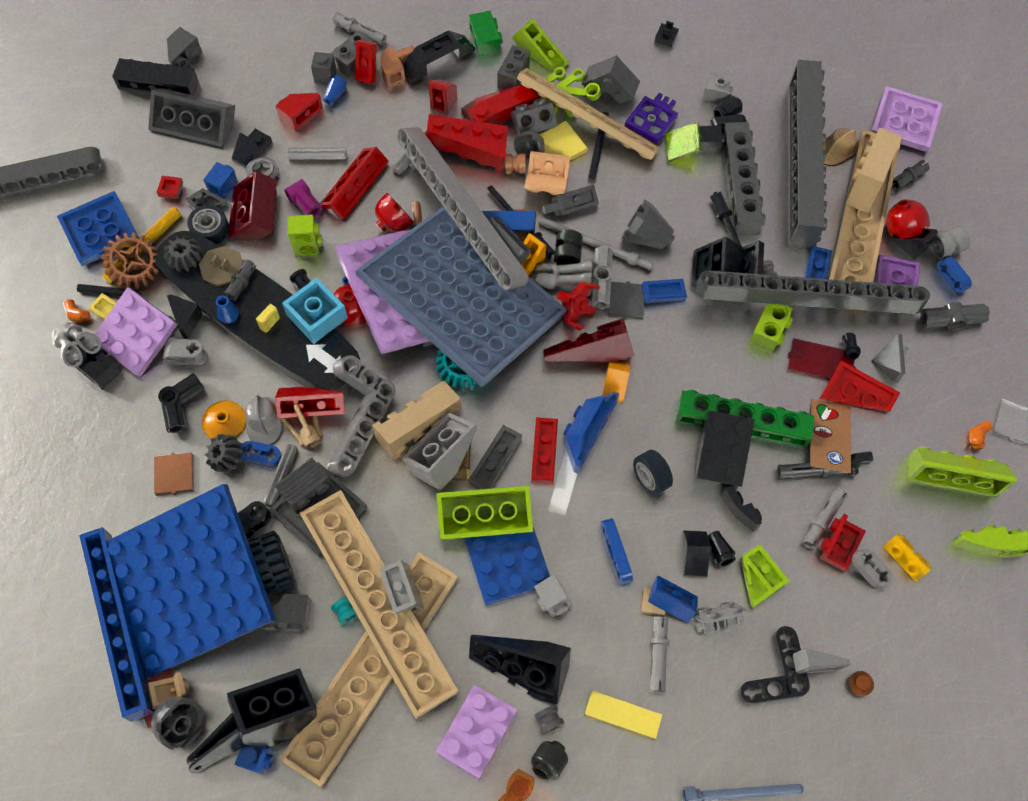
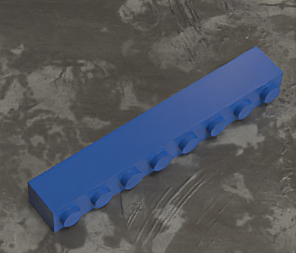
(119, 640)

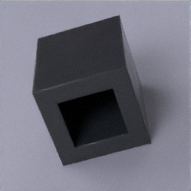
(711, 139)

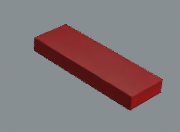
(544, 450)

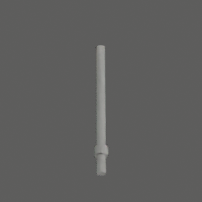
(631, 258)

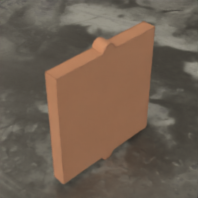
(173, 473)

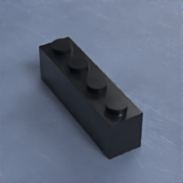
(147, 76)

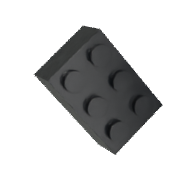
(724, 448)

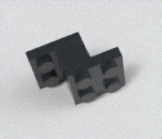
(728, 256)

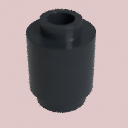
(729, 106)

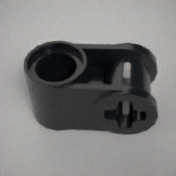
(249, 518)

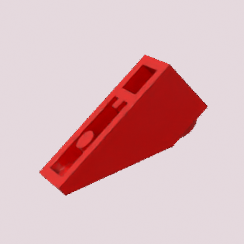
(310, 401)

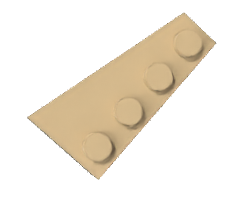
(873, 169)
(415, 420)

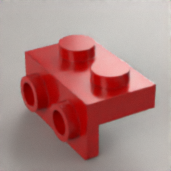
(842, 543)

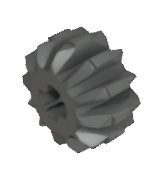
(182, 253)
(224, 453)

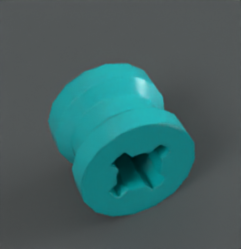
(344, 611)

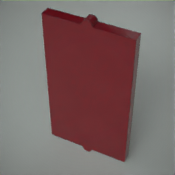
(815, 359)

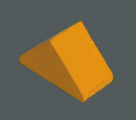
(617, 378)

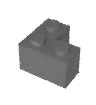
(613, 77)

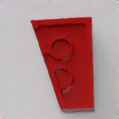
(858, 389)

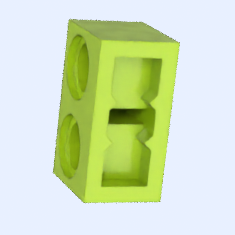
(304, 235)
(771, 325)

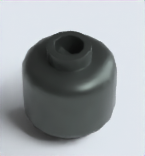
(549, 760)

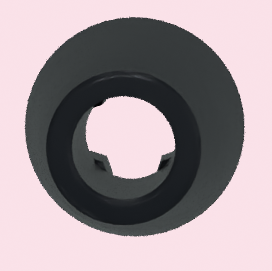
(721, 550)

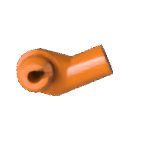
(75, 314)
(976, 434)

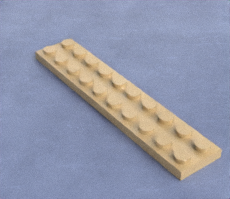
(861, 231)
(396, 637)
(359, 686)

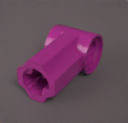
(301, 196)

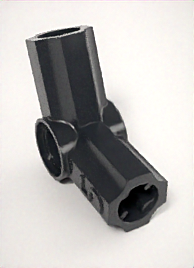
(173, 410)

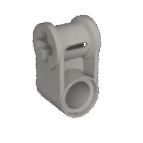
(184, 352)

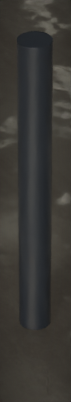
(597, 152)

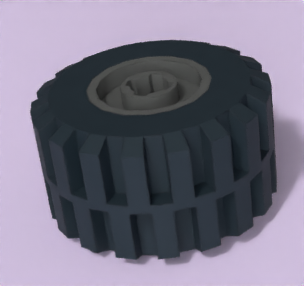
(272, 562)

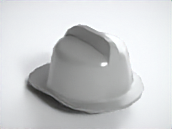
(262, 420)

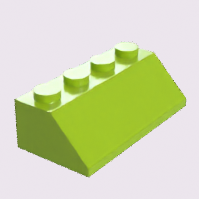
(959, 472)
(484, 512)

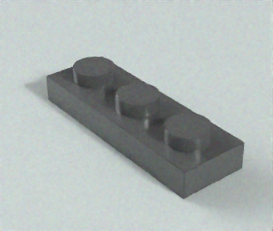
(495, 458)

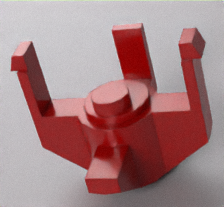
(577, 303)

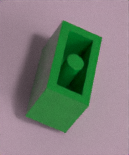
(485, 33)

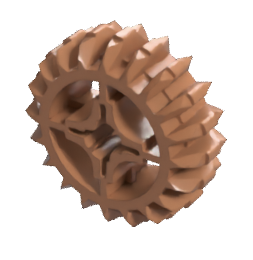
(124, 256)

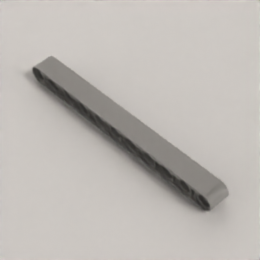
(462, 209)

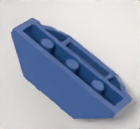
(587, 426)

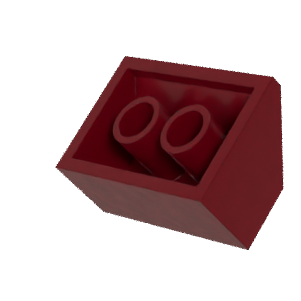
(252, 208)

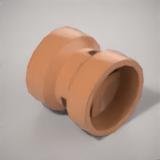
(516, 164)

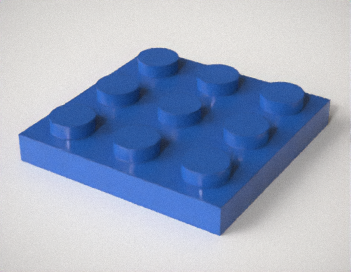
(94, 224)
(507, 565)

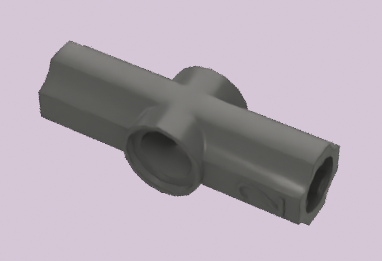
(954, 315)

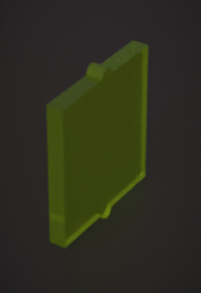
(683, 142)

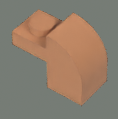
(392, 65)

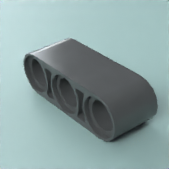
(513, 242)

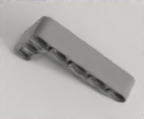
(363, 414)

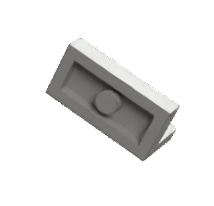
(401, 587)

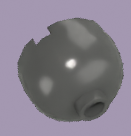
(177, 722)

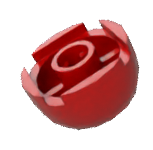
(391, 215)
(907, 219)
(353, 310)

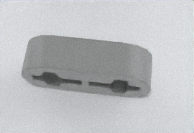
(872, 568)

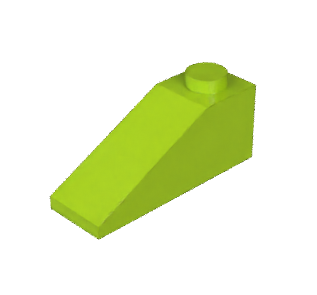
(540, 46)

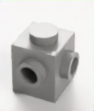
(717, 89)
(552, 596)

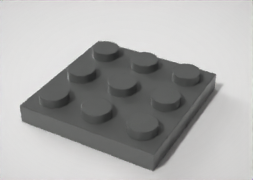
(296, 524)

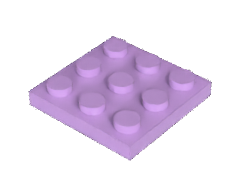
(908, 116)
(135, 331)

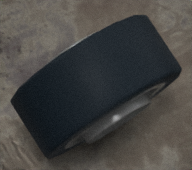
(213, 217)
(653, 472)

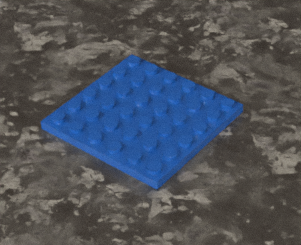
(189, 581)

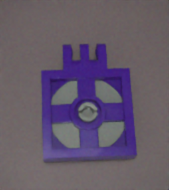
(652, 118)

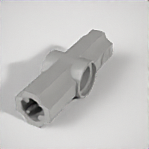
(603, 268)

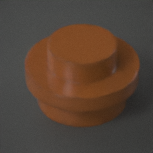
(861, 683)

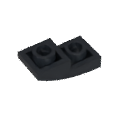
(745, 514)

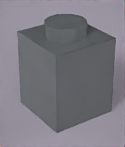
(323, 67)

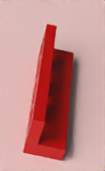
(354, 182)

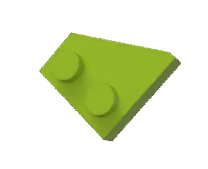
(761, 575)

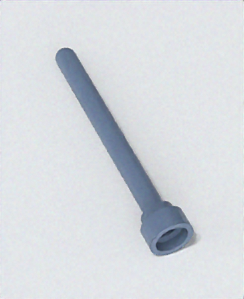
(693, 794)

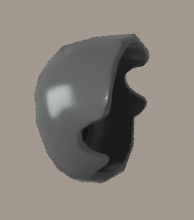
(528, 142)

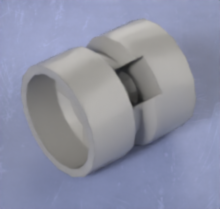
(950, 241)

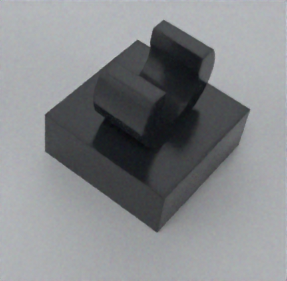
(666, 34)

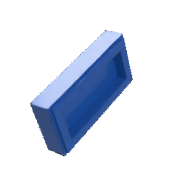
(664, 290)

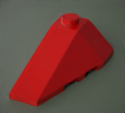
(496, 106)

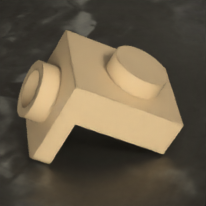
(166, 688)

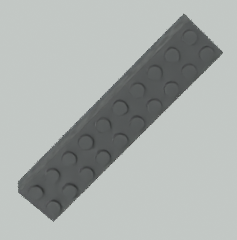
(806, 155)

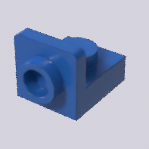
(255, 758)

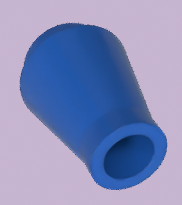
(335, 89)
(226, 310)

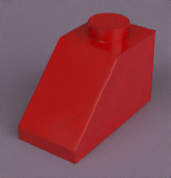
(442, 96)
(298, 108)

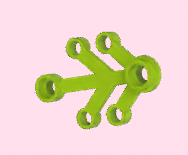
(575, 91)

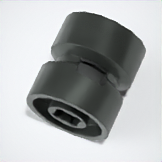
(568, 247)

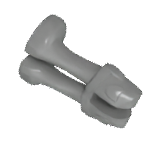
(548, 274)
(69, 351)

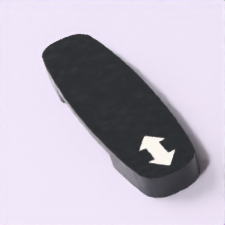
(283, 343)

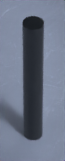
(102, 289)

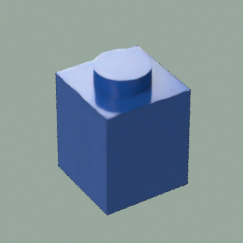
(220, 180)

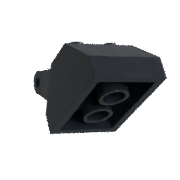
(260, 716)

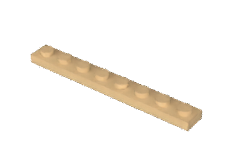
(582, 110)

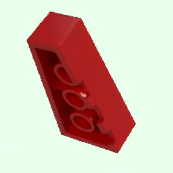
(469, 139)

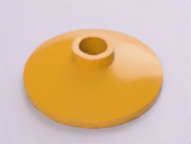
(231, 425)

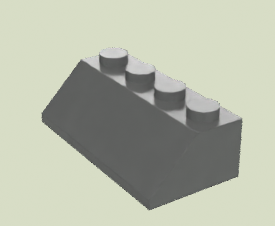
(190, 116)

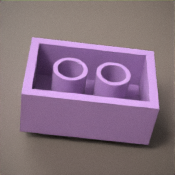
(476, 732)

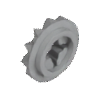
(268, 165)

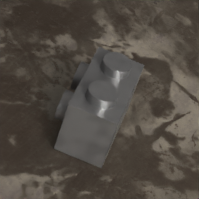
(346, 54)

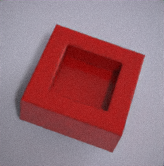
(169, 187)

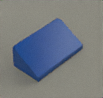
(673, 599)

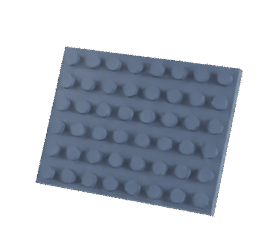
(455, 300)

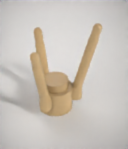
(309, 436)

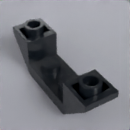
(433, 49)

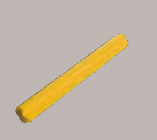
(153, 234)

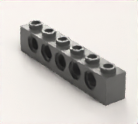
(742, 178)

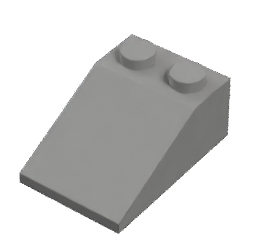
(441, 451)

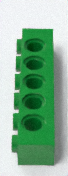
(801, 421)

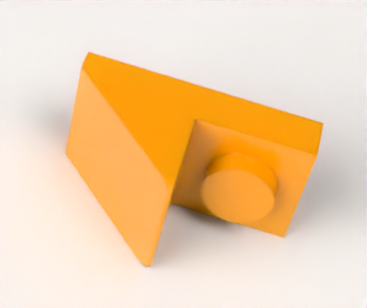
(537, 254)

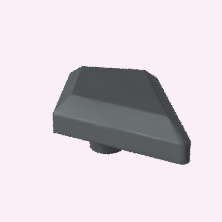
(204, 197)

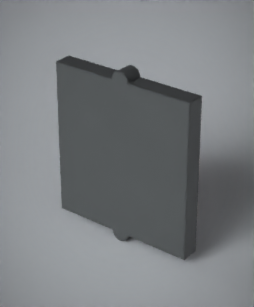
(626, 300)

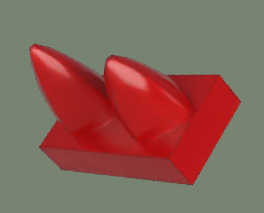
(366, 61)

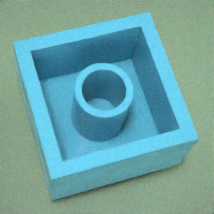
(315, 310)

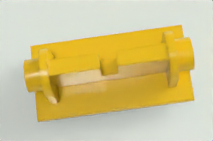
(903, 553)

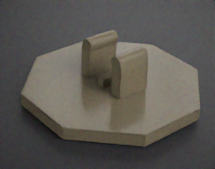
(220, 265)

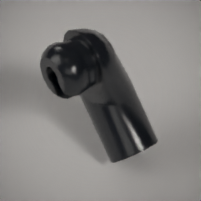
(859, 458)

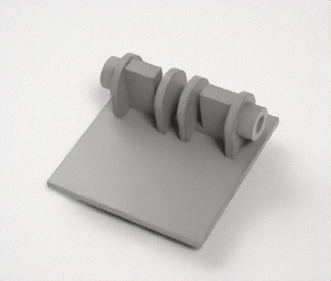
(728, 614)

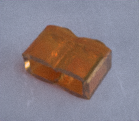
(518, 787)

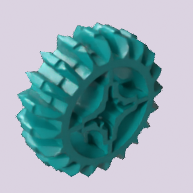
(452, 373)

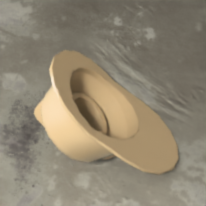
(840, 146)

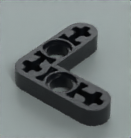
(785, 681)

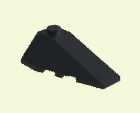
(532, 664)

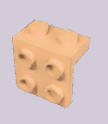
(547, 173)

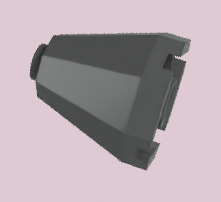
(649, 228)

